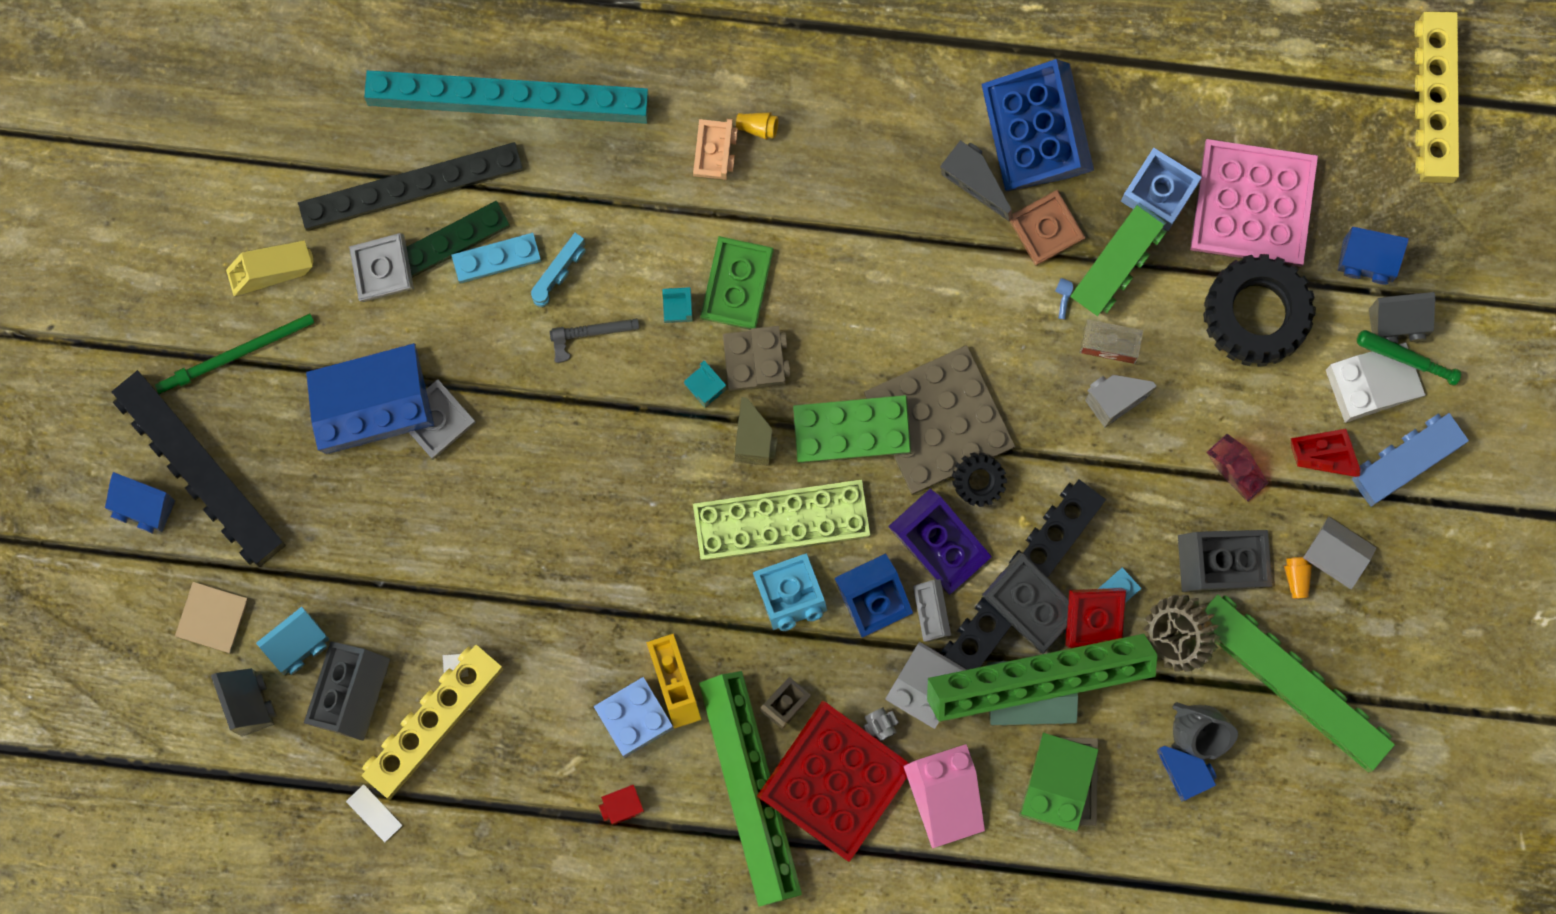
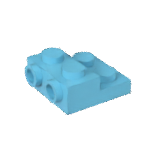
(790, 592)

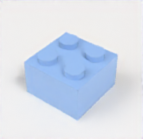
(1161, 187)
(633, 717)

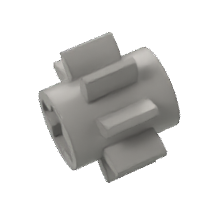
(881, 724)

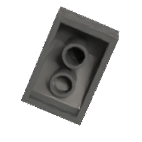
(1224, 560)
(244, 700)

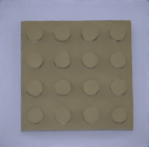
(947, 418)

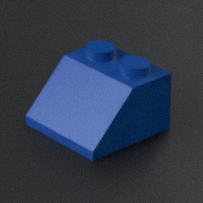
(1372, 255)
(138, 503)
(873, 595)

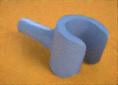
(1064, 288)

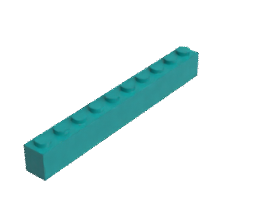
(506, 97)

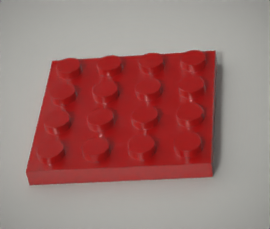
(835, 781)

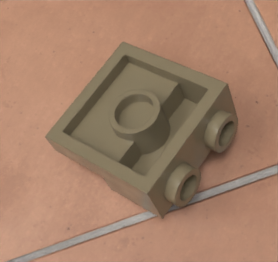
(755, 358)

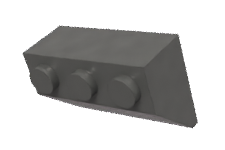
(347, 690)

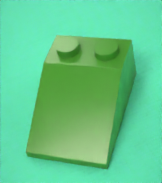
(1059, 783)

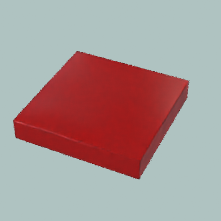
(1095, 616)

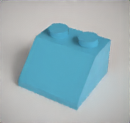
(293, 642)

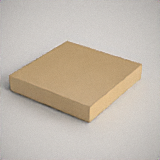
(211, 617)

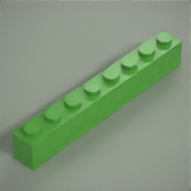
(1298, 686)
(745, 775)

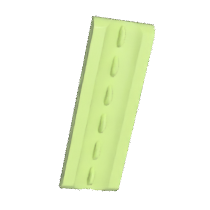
(781, 520)

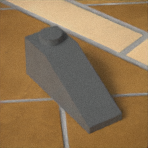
(971, 173)

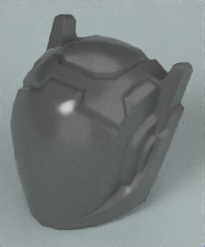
(1202, 731)

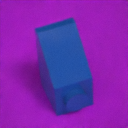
(1187, 772)

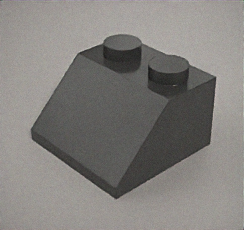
(1403, 317)

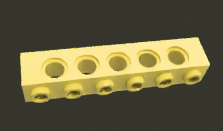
(1444, 28)
(448, 716)

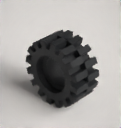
(984, 495)

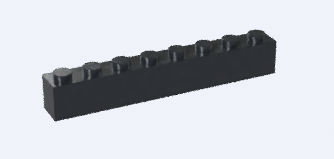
(198, 468)

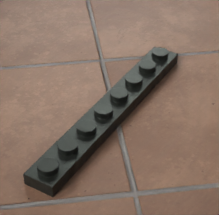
(410, 186)

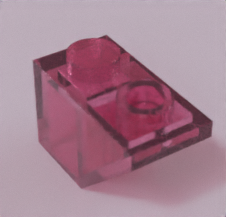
(1237, 466)

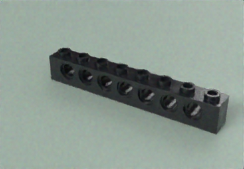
(1088, 504)

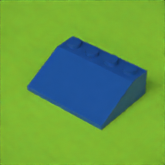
(1037, 126)
(368, 399)

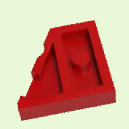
(1326, 452)

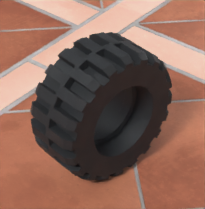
(1273, 276)

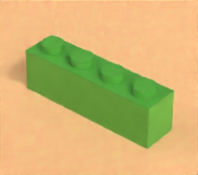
(1118, 259)

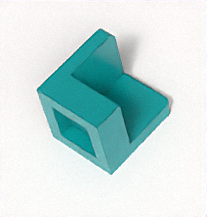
(677, 305)
(705, 384)

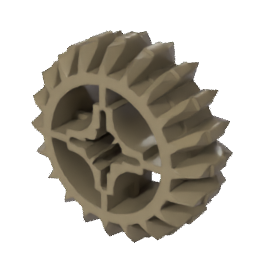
(1186, 617)

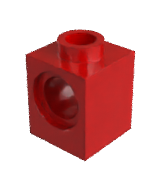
(621, 805)

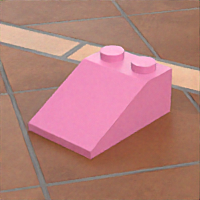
(947, 795)

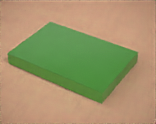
(736, 283)

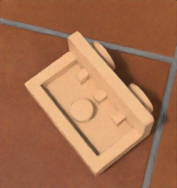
(713, 149)

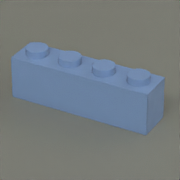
(1410, 459)

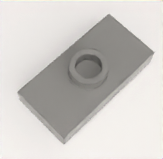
(932, 610)

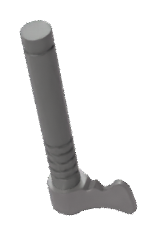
(560, 335)

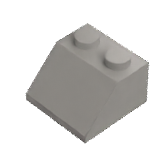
(1117, 396)
(911, 685)

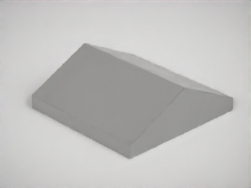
(1340, 553)

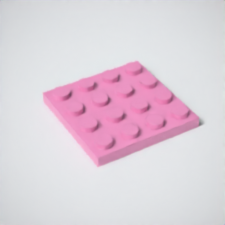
(1253, 202)

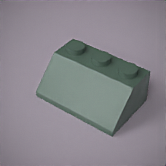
(1048, 711)

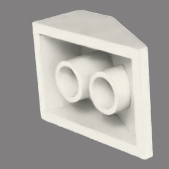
(1372, 384)

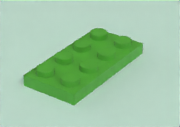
(852, 429)

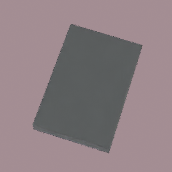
(1029, 602)

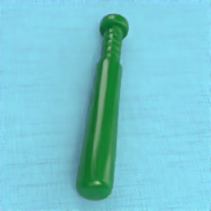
(1403, 355)

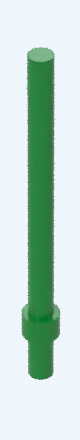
(184, 376)

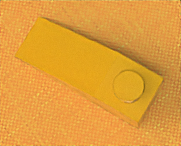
(673, 681)

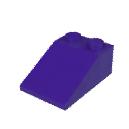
(940, 541)

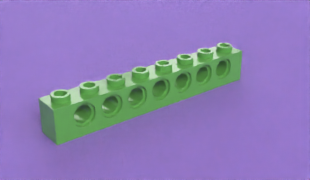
(1041, 677)

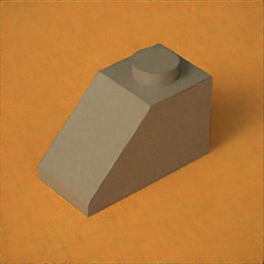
(785, 703)

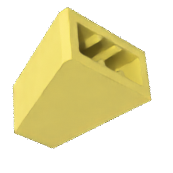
(269, 267)

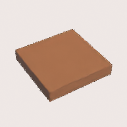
(1046, 228)

